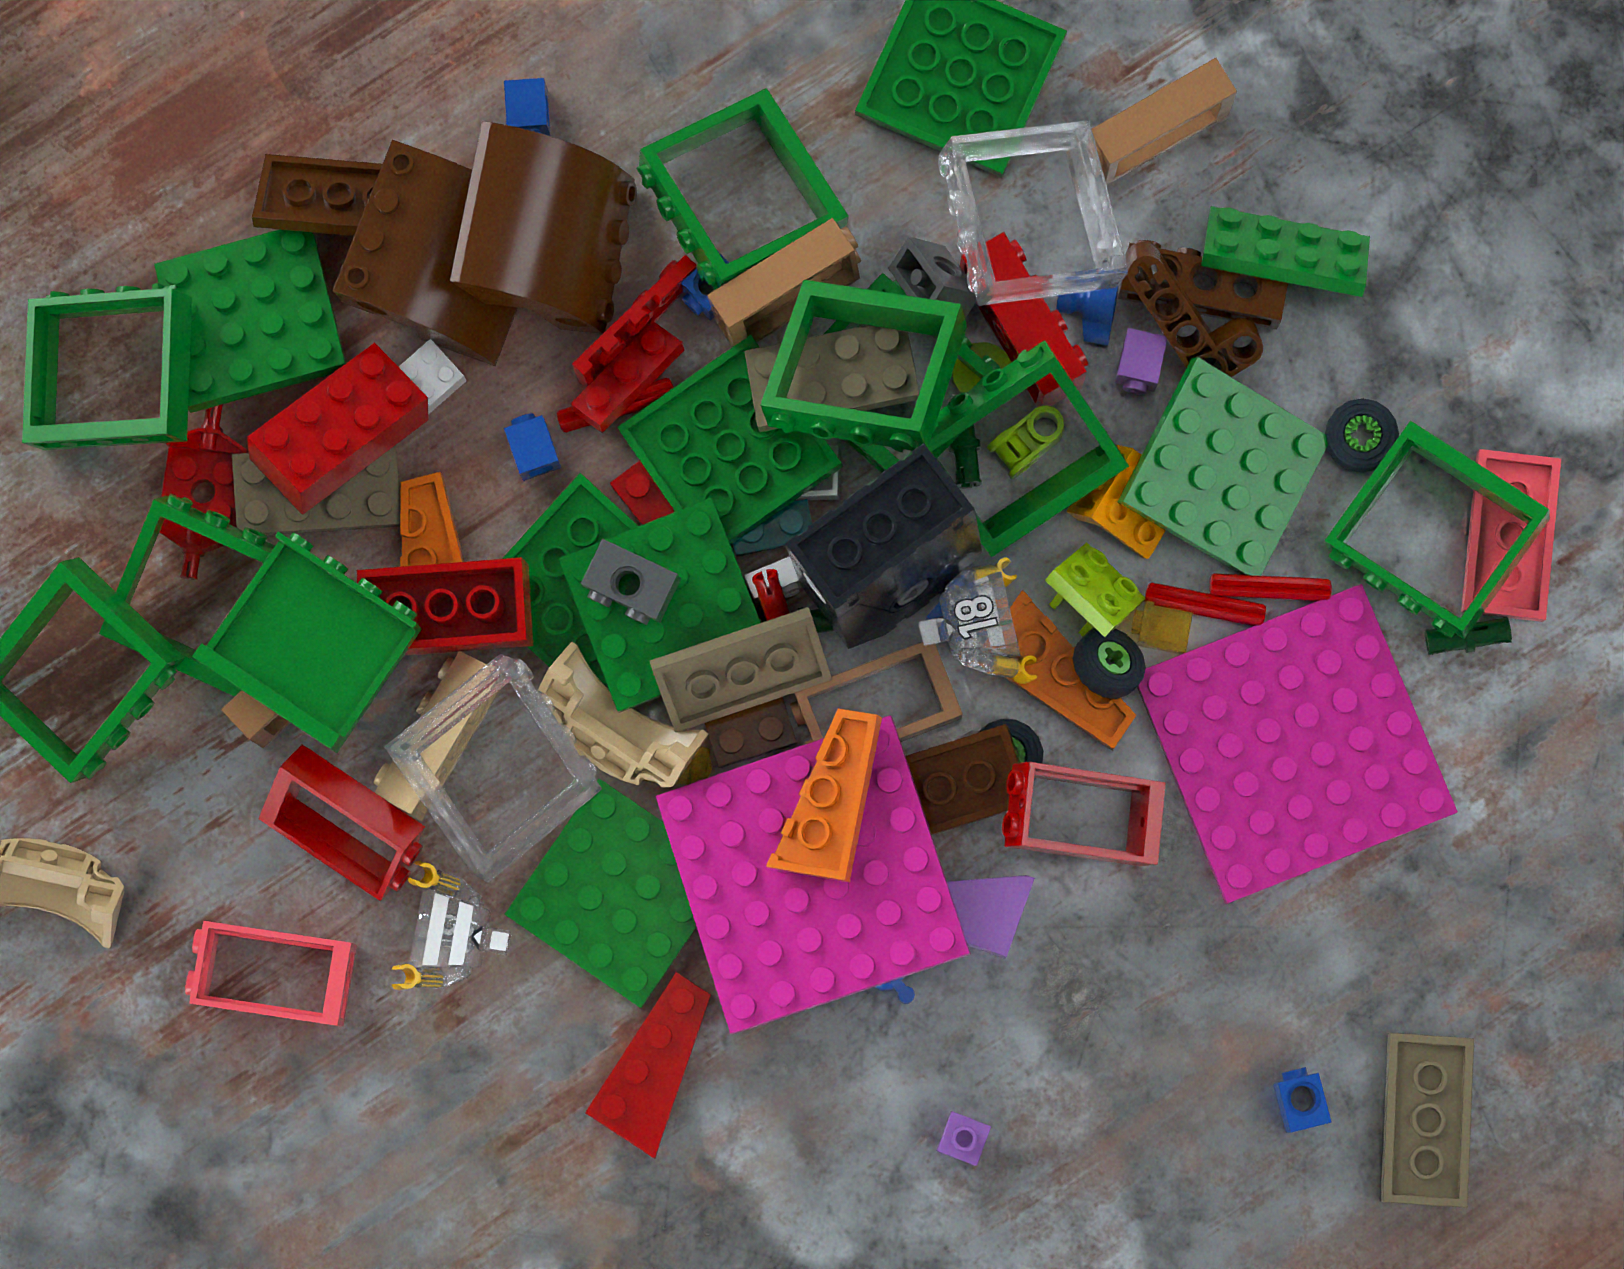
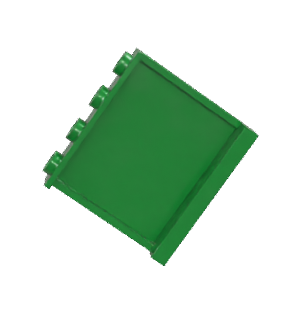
(310, 641)

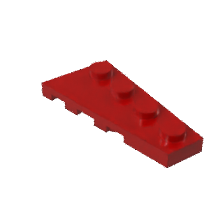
(646, 308)
(648, 1075)

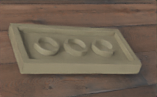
(843, 369)
(363, 502)
(741, 670)
(1427, 1120)

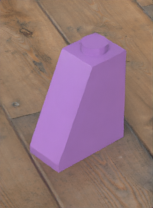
(991, 910)

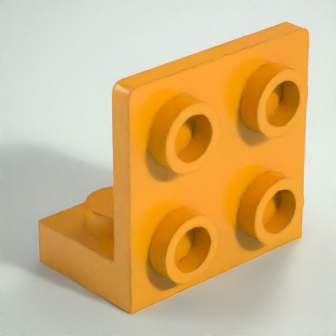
(1103, 509)

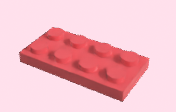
(1495, 531)

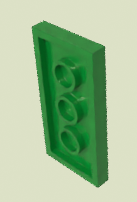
(1286, 251)

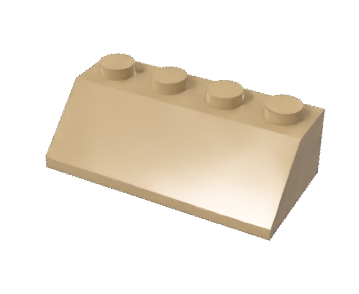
(446, 750)

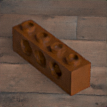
(1220, 302)

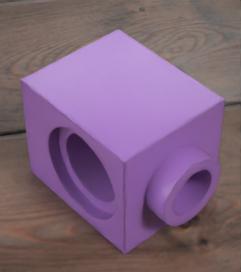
(1140, 361)
(963, 1138)

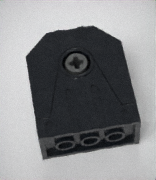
(887, 548)

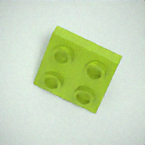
(1094, 590)

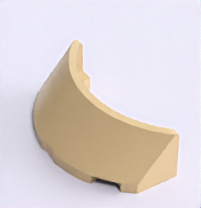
(615, 742)
(62, 883)

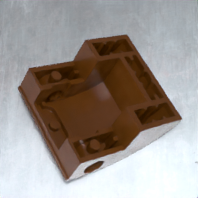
(543, 228)
(407, 255)

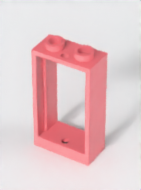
(338, 985)

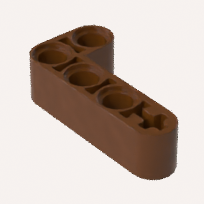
(1182, 312)

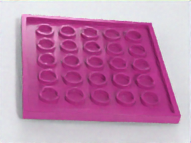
(1294, 744)
(797, 938)

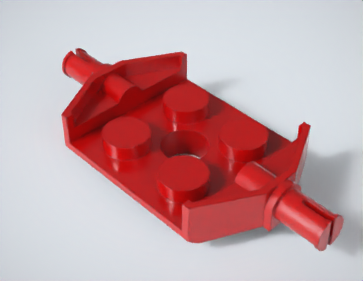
(200, 459)

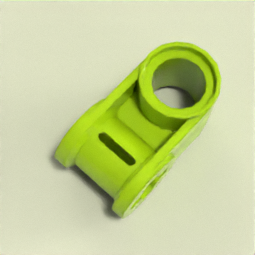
(1026, 441)

